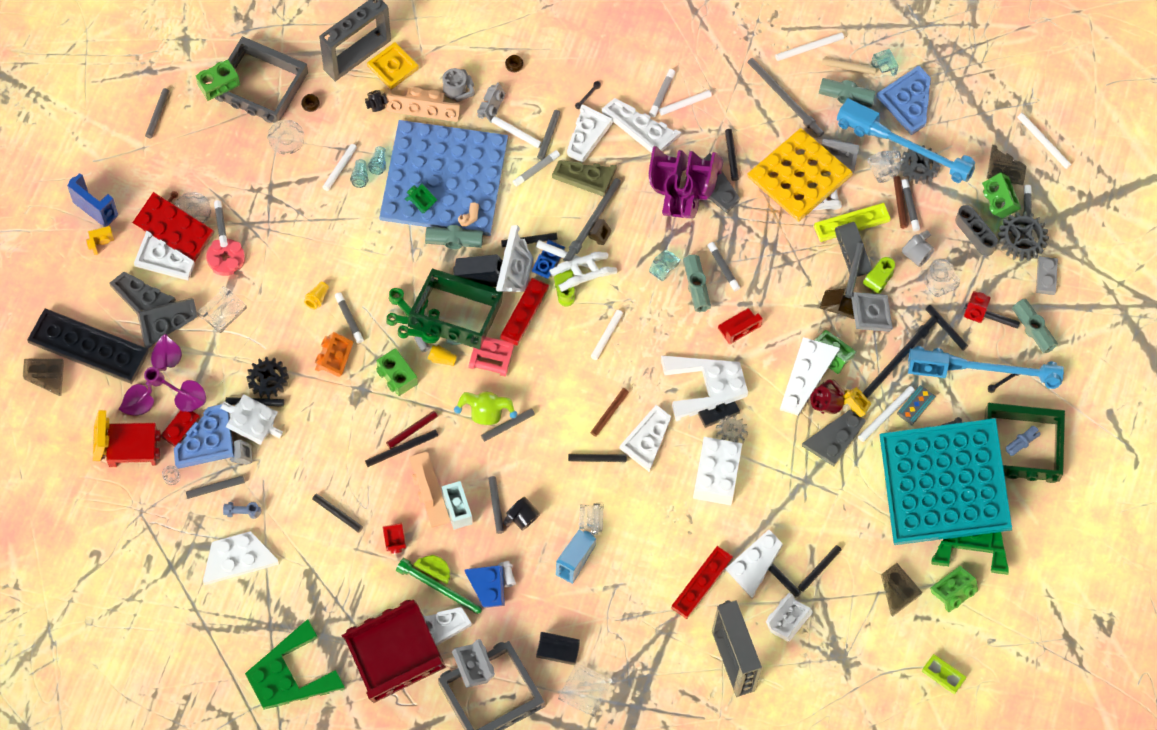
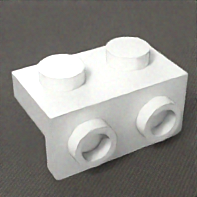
(788, 618)

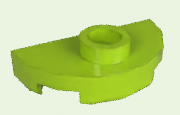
(435, 567)

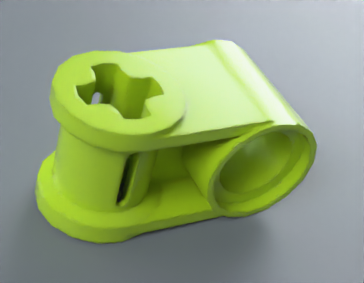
(879, 276)
(564, 300)

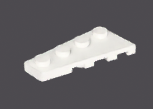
(640, 126)
(807, 372)

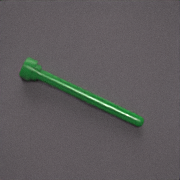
(405, 567)

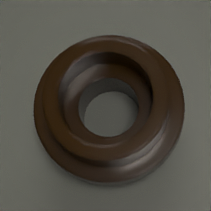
(514, 59)
(310, 98)

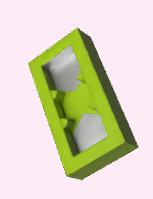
(944, 674)

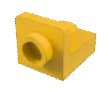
(99, 236)
(857, 401)

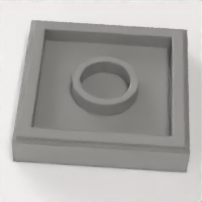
(871, 312)

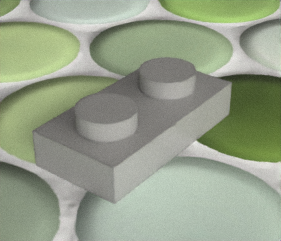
(1046, 275)

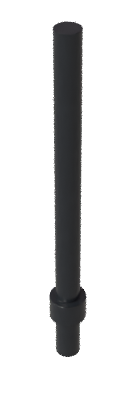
(921, 333)

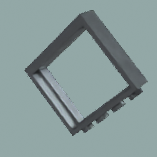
(272, 57)
(340, 65)
(736, 648)
(508, 719)

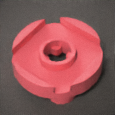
(231, 264)

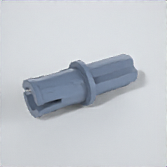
(1022, 440)

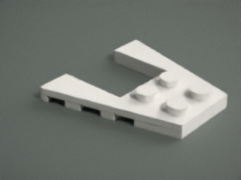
(722, 380)

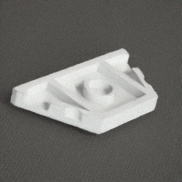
(515, 264)
(237, 557)

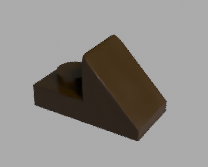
(836, 302)

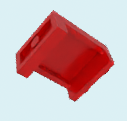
(133, 443)

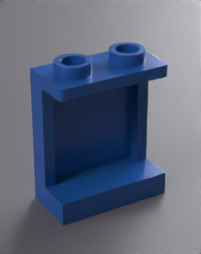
(101, 211)

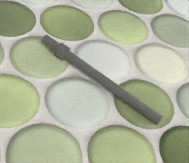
(808, 121)
(576, 245)

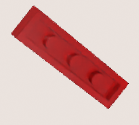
(524, 311)
(702, 582)

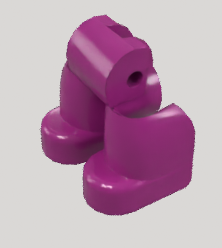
(666, 175)

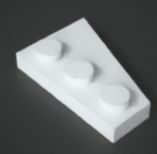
(587, 133)
(646, 438)

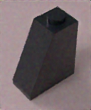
(479, 269)

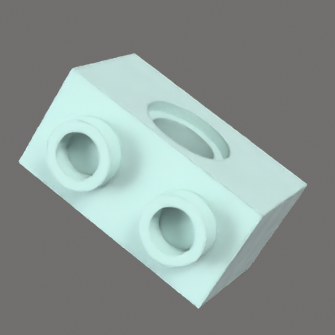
(456, 505)

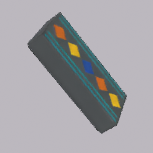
(916, 405)

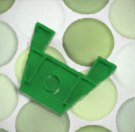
(983, 543)

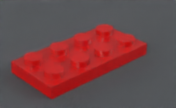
(173, 226)

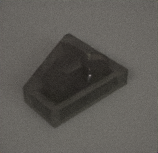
(1007, 165)
(45, 373)
(899, 589)

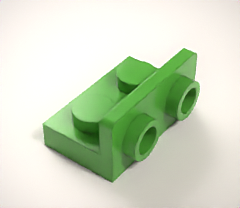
(844, 355)
(955, 588)

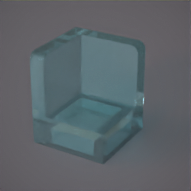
(885, 62)

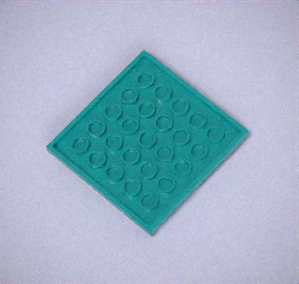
(945, 482)

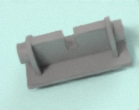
(494, 96)

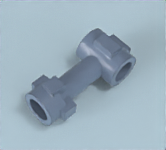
(251, 509)

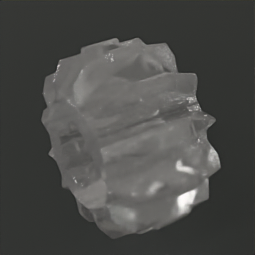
(730, 425)

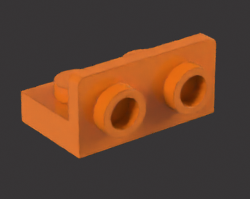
(334, 354)

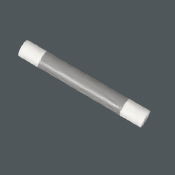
(662, 92)
(537, 167)

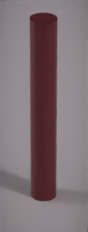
(412, 429)

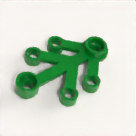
(396, 297)

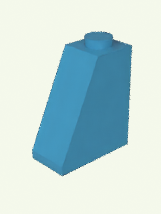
(575, 556)

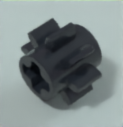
(376, 100)

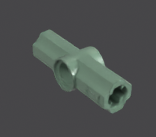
(845, 90)
(454, 237)
(695, 274)
(1040, 335)

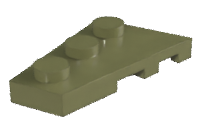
(586, 177)

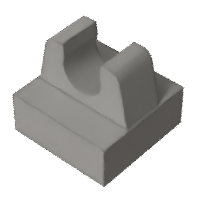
(242, 452)

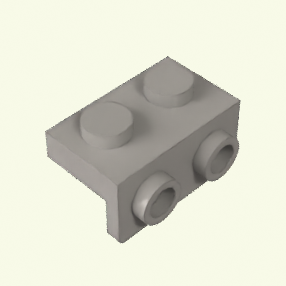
(844, 152)
(474, 664)

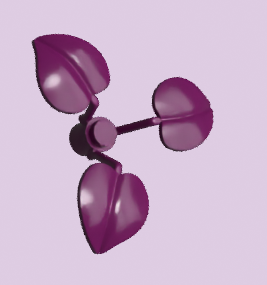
(138, 398)

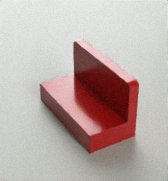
(740, 325)

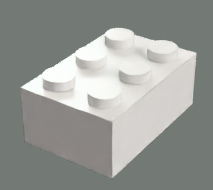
(717, 471)

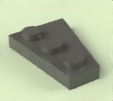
(723, 194)
(138, 294)
(165, 319)
(835, 438)

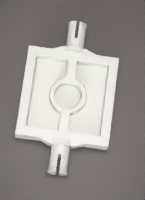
(251, 419)

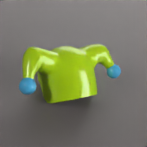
(485, 407)

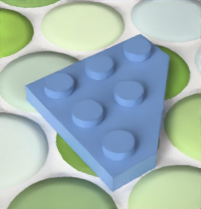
(908, 99)
(206, 440)

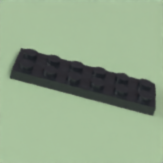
(88, 346)

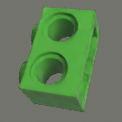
(220, 84)
(1004, 193)
(400, 370)

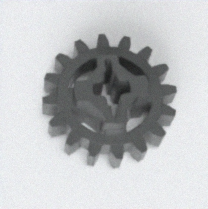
(919, 166)

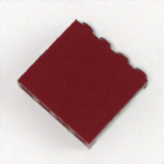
(393, 650)

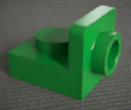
(420, 197)

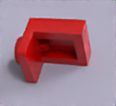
(977, 306)
(394, 538)

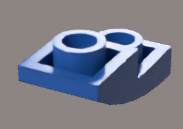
(547, 261)

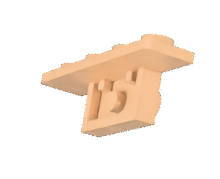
(423, 104)
(429, 489)

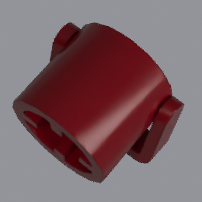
(827, 399)

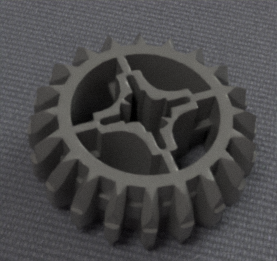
(1033, 247)

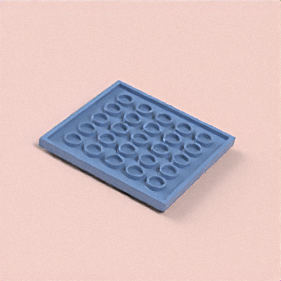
(453, 165)

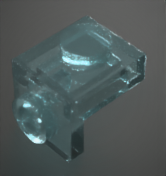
(663, 264)

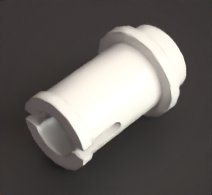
(508, 576)

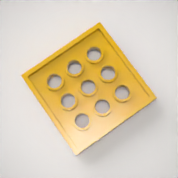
(799, 185)

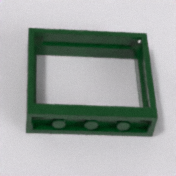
(460, 287)
(1039, 415)

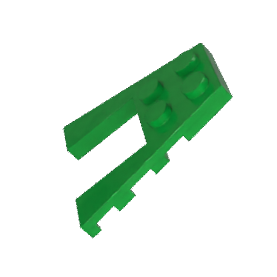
(273, 680)

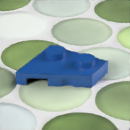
(488, 585)

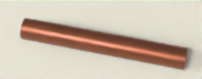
(900, 202)
(609, 412)

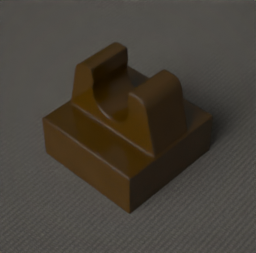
(600, 232)

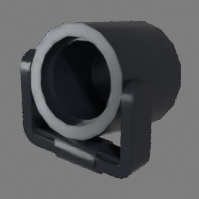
(522, 514)

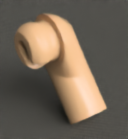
(471, 217)

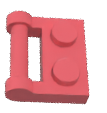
(495, 350)

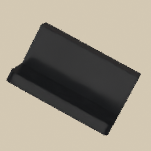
(558, 648)

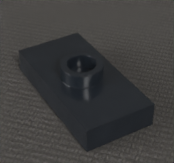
(712, 416)

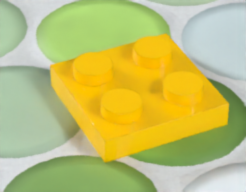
(393, 65)
(100, 440)

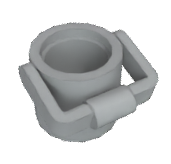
(455, 84)
(918, 249)

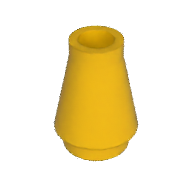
(316, 296)
(442, 356)

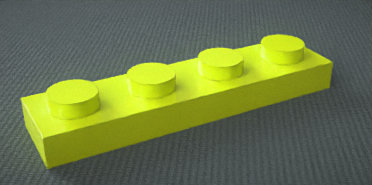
(863, 219)

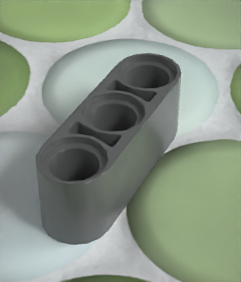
(848, 237)
(978, 239)

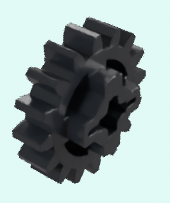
(268, 384)

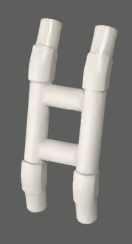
(579, 277)

